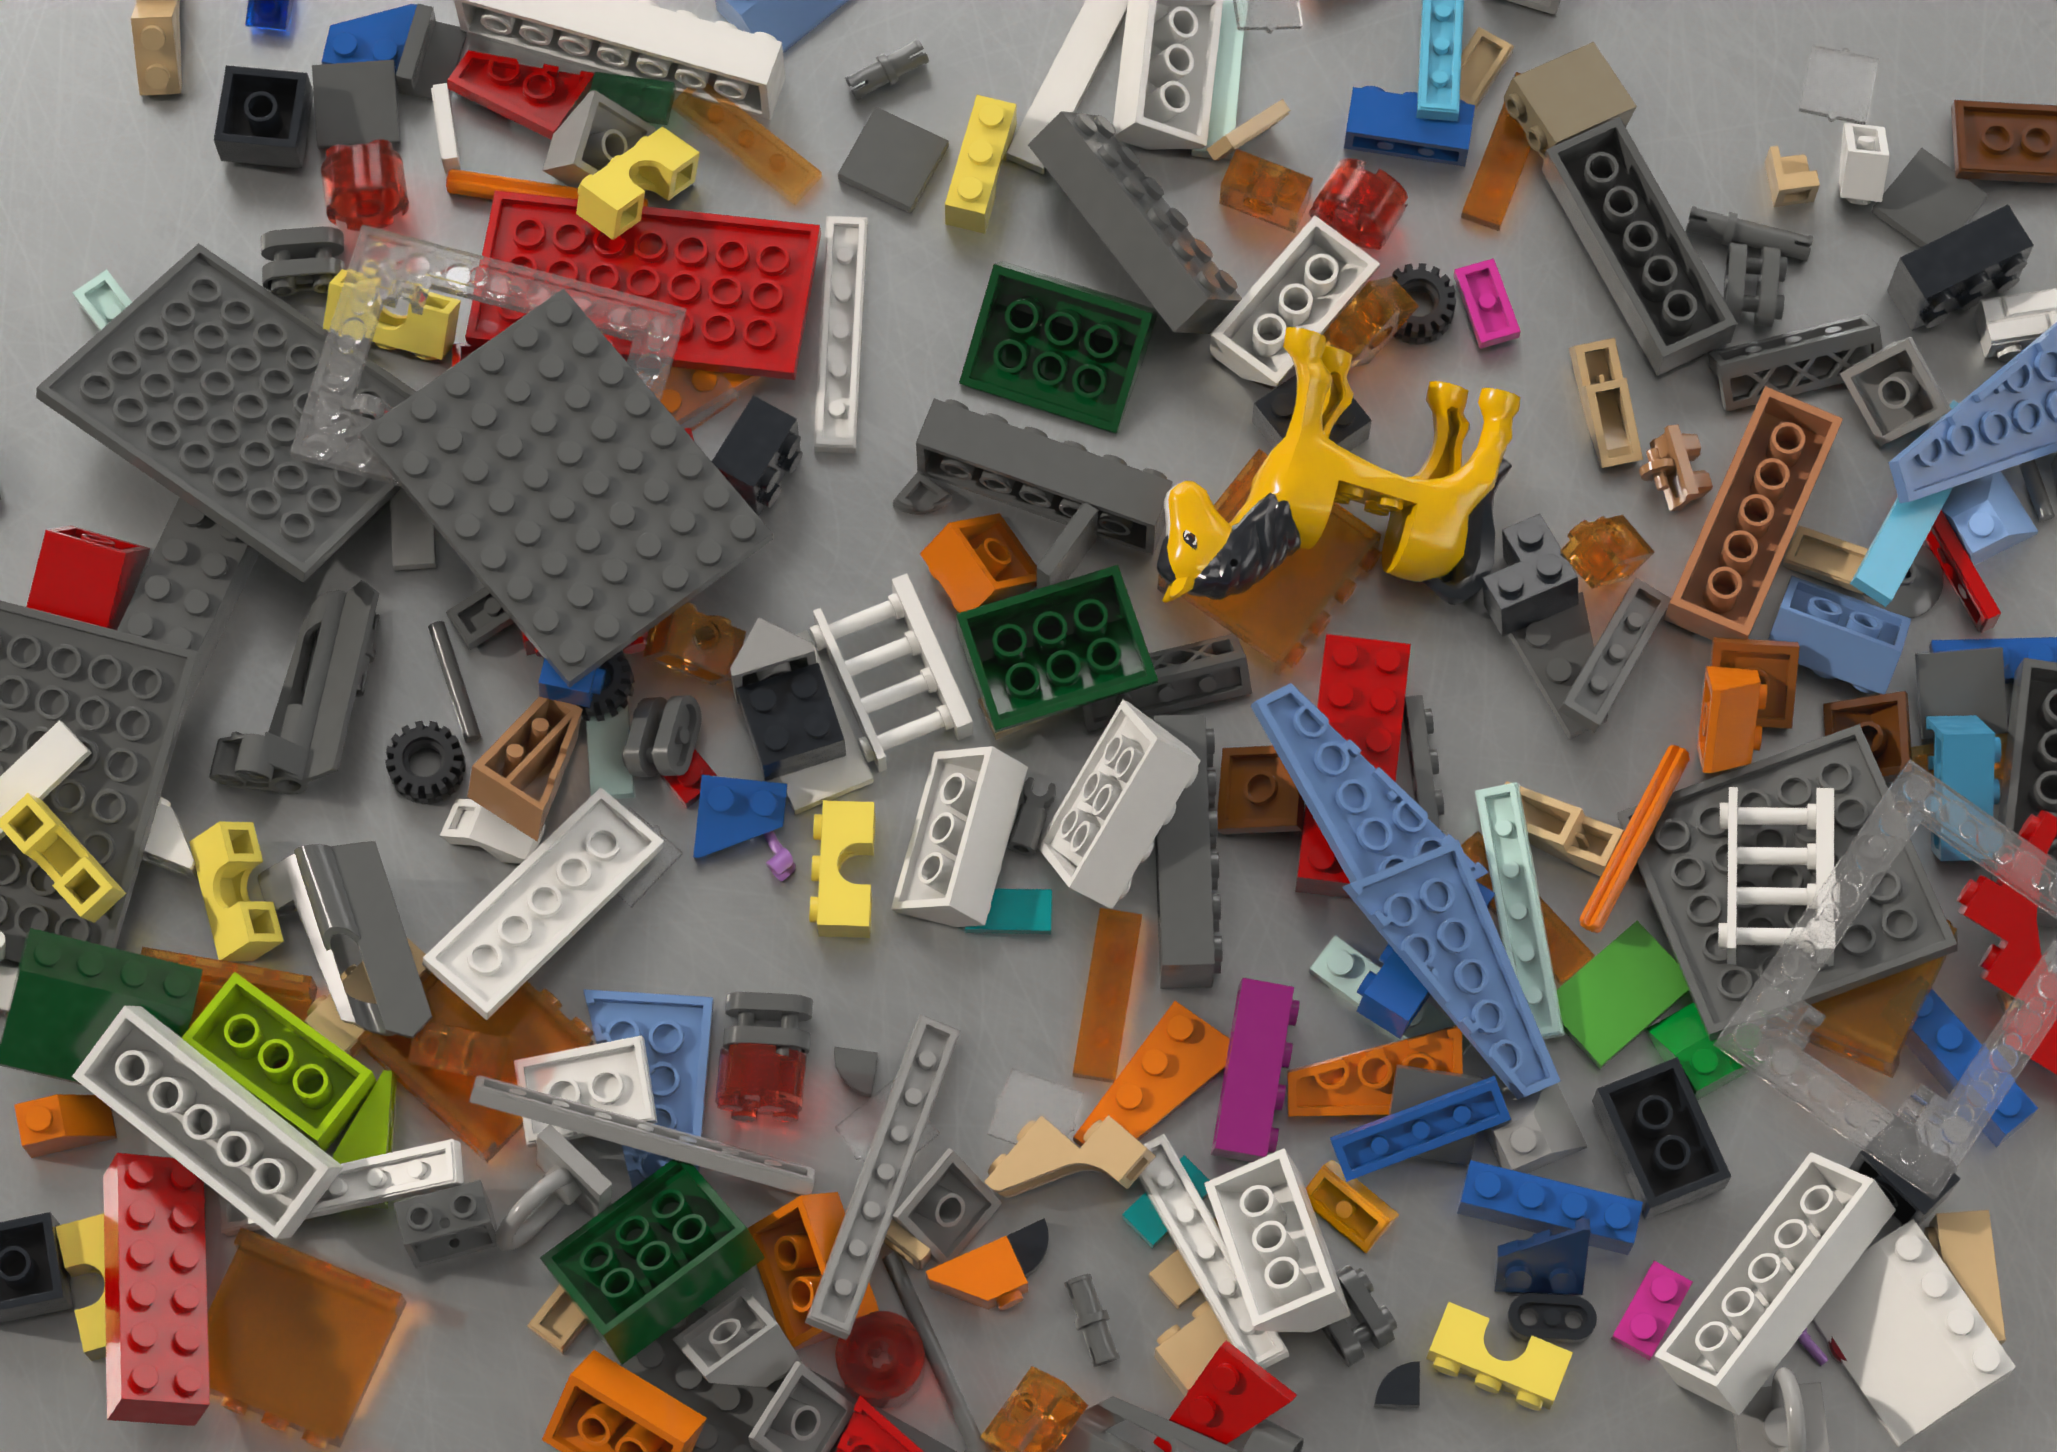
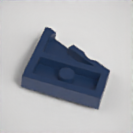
(1544, 1262)

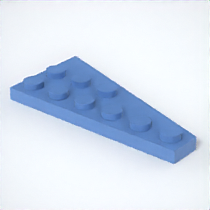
(1991, 430)
(1354, 804)
(1448, 940)
(677, 1055)

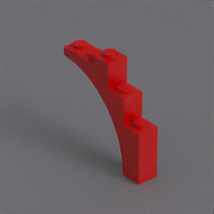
(2014, 921)

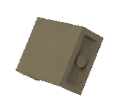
(1567, 98)

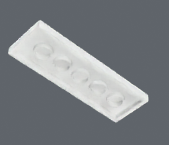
(543, 903)

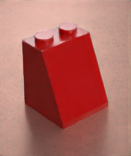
(86, 576)

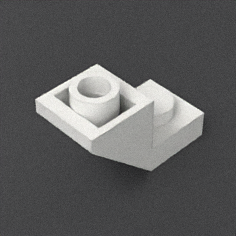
(476, 826)

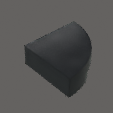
(1030, 1245)
(1400, 1387)

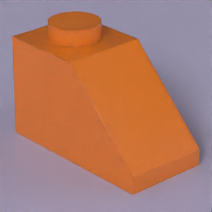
(63, 1123)
(982, 1277)

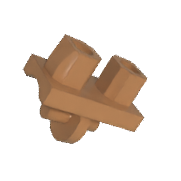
(1672, 470)

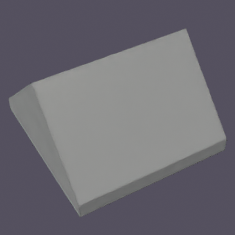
(1895, 391)
(768, 654)
(947, 1208)
(802, 1415)

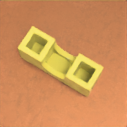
(979, 162)
(616, 193)
(425, 335)
(844, 832)
(62, 856)
(223, 864)
(83, 1254)
(1461, 1349)

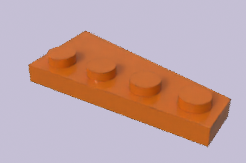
(1164, 1072)
(1365, 1079)

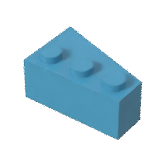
(1965, 762)

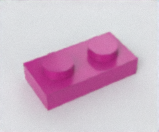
(1486, 303)
(1651, 1310)

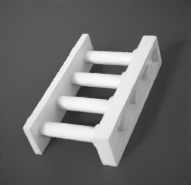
(918, 640)
(1816, 856)

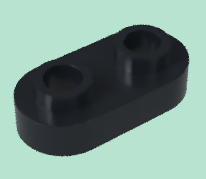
(1550, 1316)

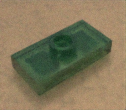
(641, 96)

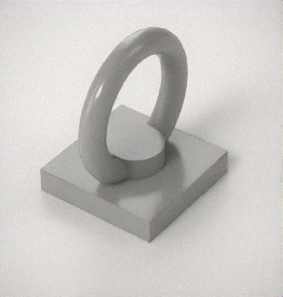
(566, 1180)
(1784, 1418)

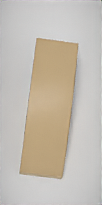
(1606, 402)
(1568, 833)

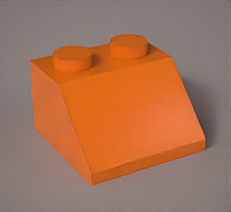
(980, 562)
(1729, 718)

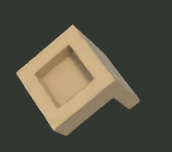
(1790, 178)

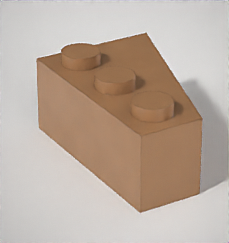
(526, 765)

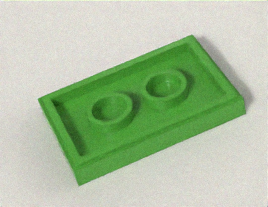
(1619, 994)

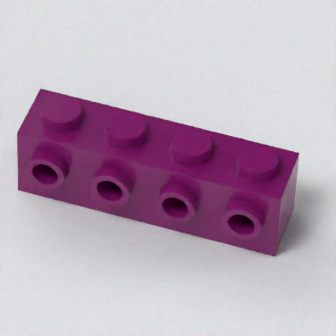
(1253, 1070)

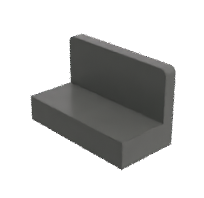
(428, 54)

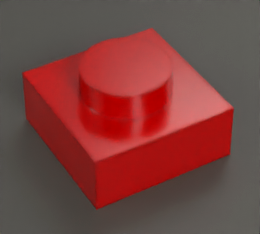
(688, 785)

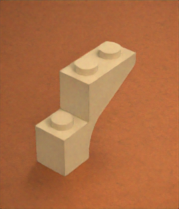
(157, 46)
(1048, 1155)

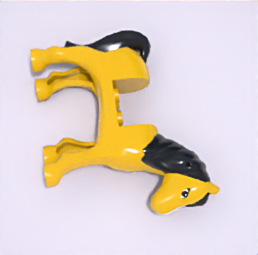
(1436, 519)

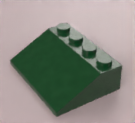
(1058, 346)
(1055, 648)
(74, 991)
(652, 1258)

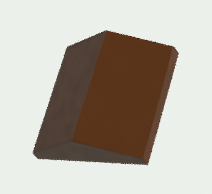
(1884, 724)

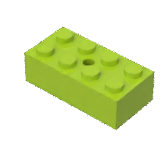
(251, 1033)

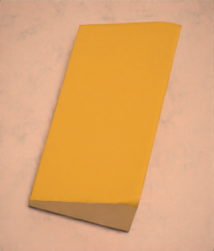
(1349, 1206)

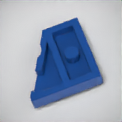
(370, 37)
(736, 811)

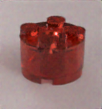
(364, 184)
(1360, 203)
(760, 1082)
(892, 1382)

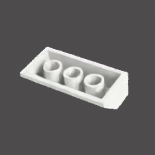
(1167, 73)
(1299, 290)
(960, 836)
(1277, 1246)

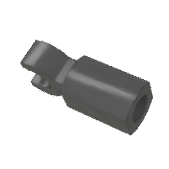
(1030, 819)

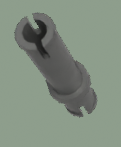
(1753, 234)

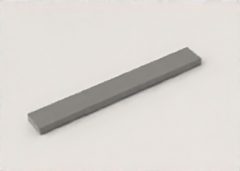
(643, 1135)
(882, 1177)

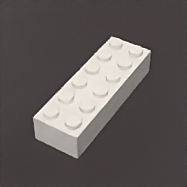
(207, 1122)
(1775, 1283)

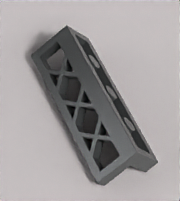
(1788, 349)
(1197, 682)

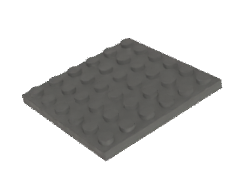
(1689, 877)

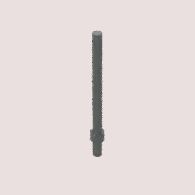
(935, 1354)

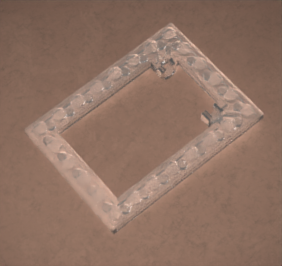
(406, 268)
(1775, 1023)

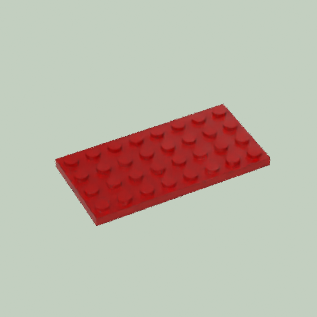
(734, 274)

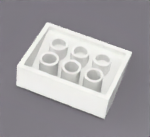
(1118, 806)
(1910, 1335)

